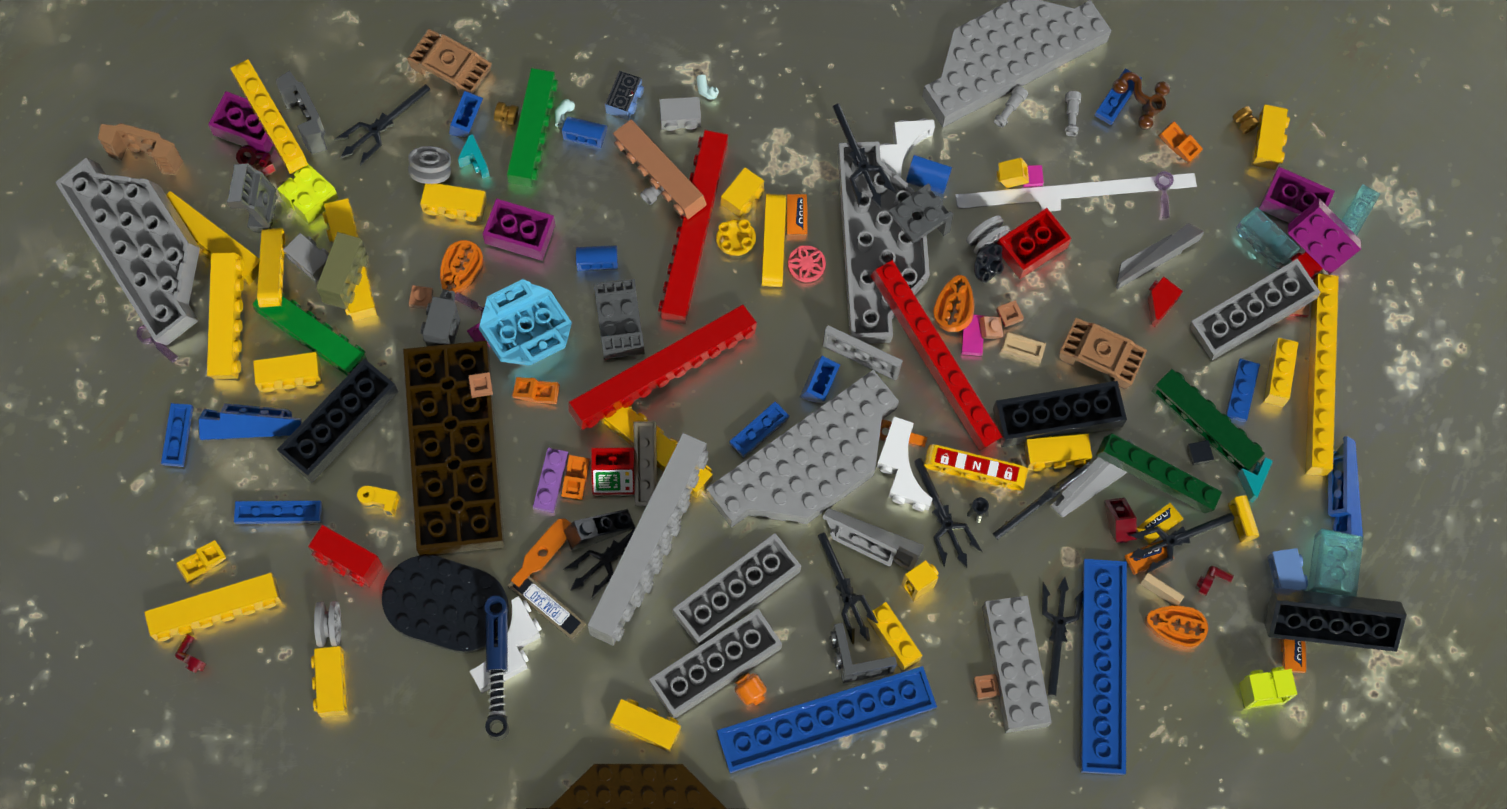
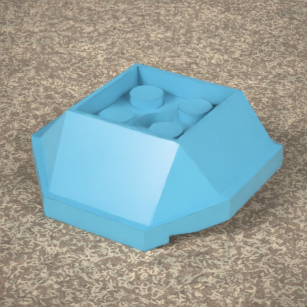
(524, 306)

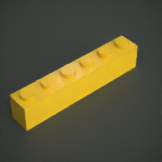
(269, 116)
(341, 220)
(213, 239)
(224, 316)
(623, 425)
(212, 607)

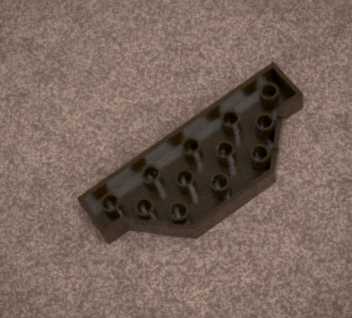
(637, 788)

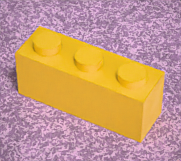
(1270, 137)
(453, 202)
(287, 371)
(1280, 372)
(1057, 452)
(895, 637)
(329, 681)
(646, 724)

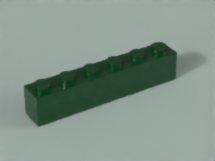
(1208, 421)
(1158, 473)

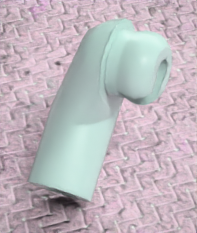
(704, 90)
(562, 108)

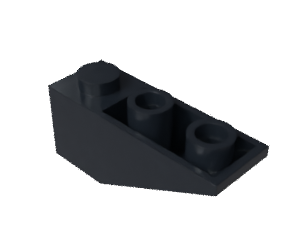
(598, 528)

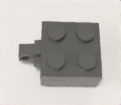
(441, 321)

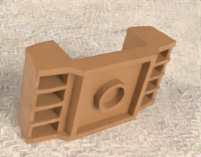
(449, 62)
(120, 137)
(1103, 351)

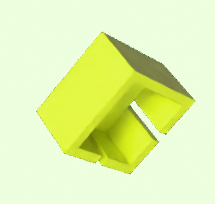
(307, 193)
(1267, 687)

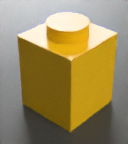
(1013, 172)

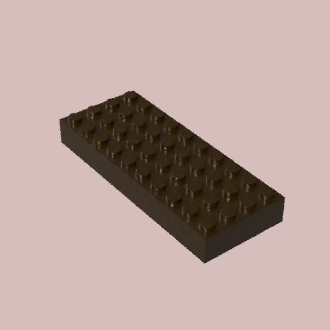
(452, 450)

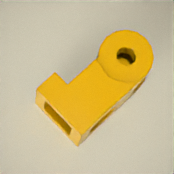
(379, 497)

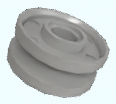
(429, 164)
(987, 233)
(327, 624)

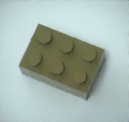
(342, 271)

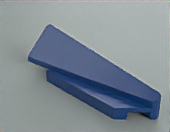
(246, 422)
(1344, 490)

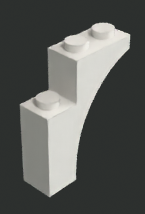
(906, 136)
(895, 460)
(521, 633)

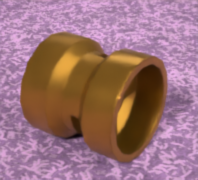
(506, 113)
(1246, 119)

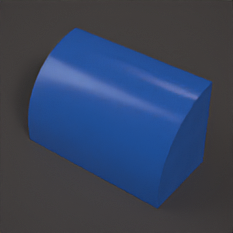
(465, 115)
(584, 132)
(926, 171)
(596, 258)
(820, 380)

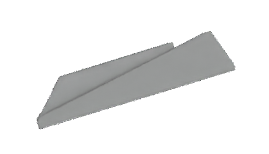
(1157, 254)
(1095, 479)
(872, 540)

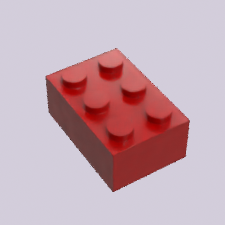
(1034, 243)
(345, 557)

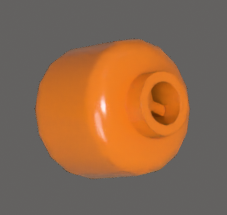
(750, 689)

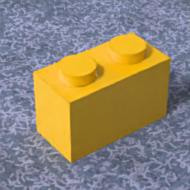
(742, 193)
(920, 580)

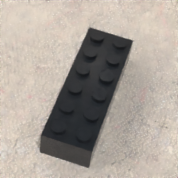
(1060, 413)
(337, 420)
(1335, 619)

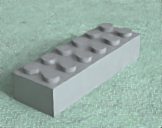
(1254, 309)
(736, 590)
(715, 664)
(1016, 664)

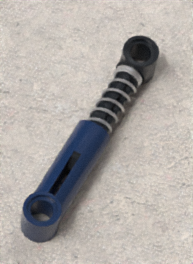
(496, 665)

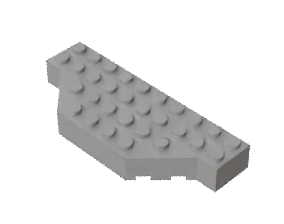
(1010, 50)
(873, 240)
(139, 242)
(810, 462)
(649, 541)

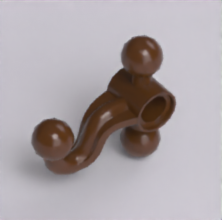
(1161, 89)

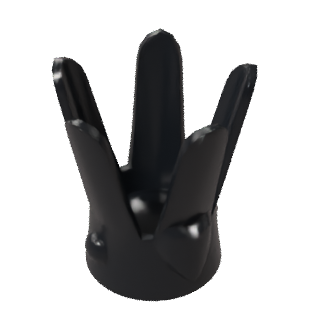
(979, 506)

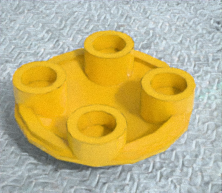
(736, 237)

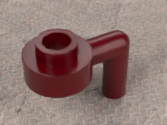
(241, 158)
(1205, 583)
(192, 663)

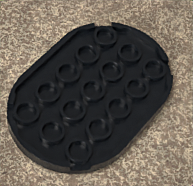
(441, 602)

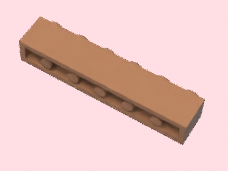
(659, 169)

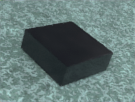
(1200, 452)

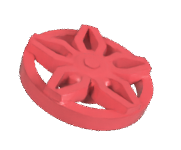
(806, 263)

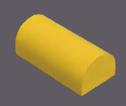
(1243, 518)

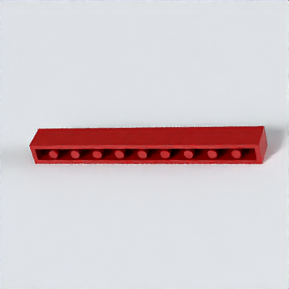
(693, 230)
(936, 355)
(662, 367)

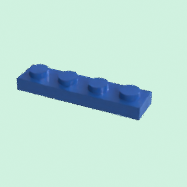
(277, 512)

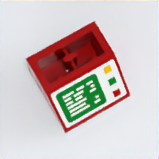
(612, 471)

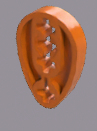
(451, 259)
(964, 308)
(1183, 615)

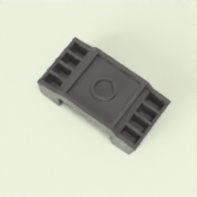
(295, 94)
(255, 193)
(619, 319)

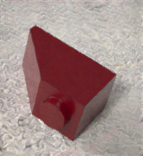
(1121, 519)

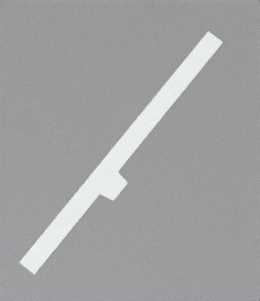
(1051, 196)

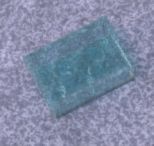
(1335, 563)

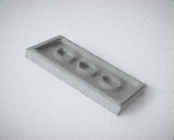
(862, 353)

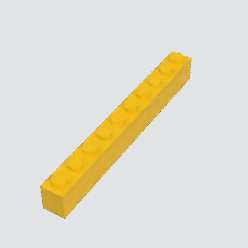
(1322, 377)

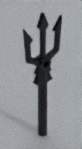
(379, 126)
(860, 161)
(1049, 494)
(945, 519)
(1176, 538)
(611, 554)
(847, 594)
(1058, 630)

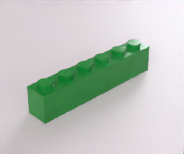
(531, 127)
(313, 334)

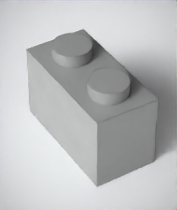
(680, 113)
(306, 256)

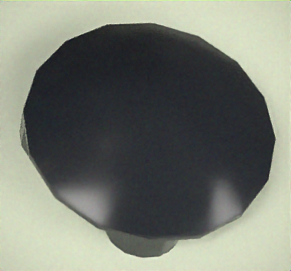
(989, 262)

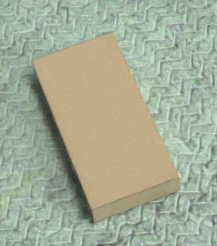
(1023, 347)
(1162, 590)

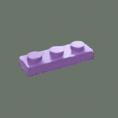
(550, 480)

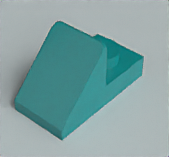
(472, 155)
(1253, 481)

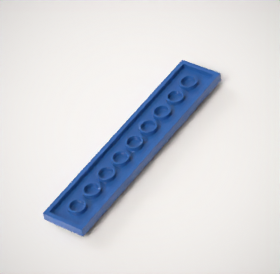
(1104, 667)
(826, 719)

